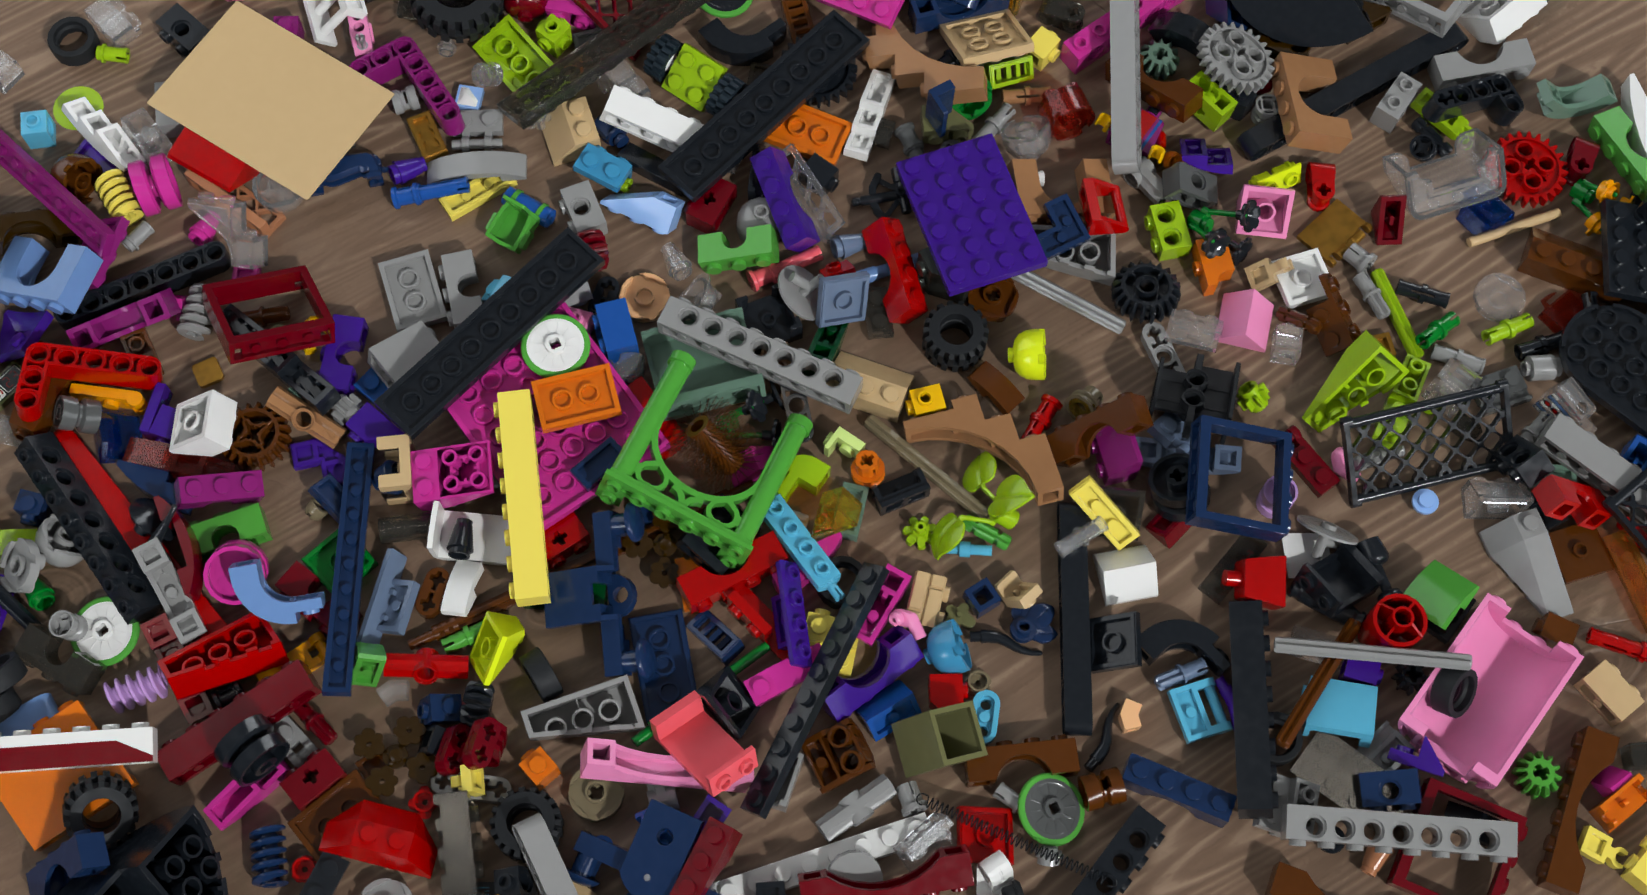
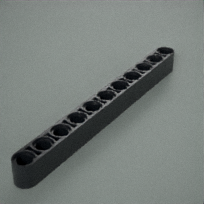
(1356, 88)

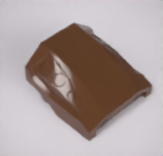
(838, 754)

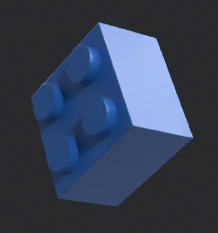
(614, 329)

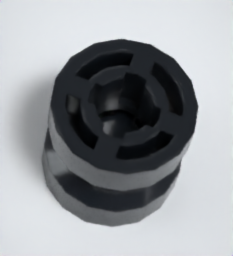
(1420, 144)

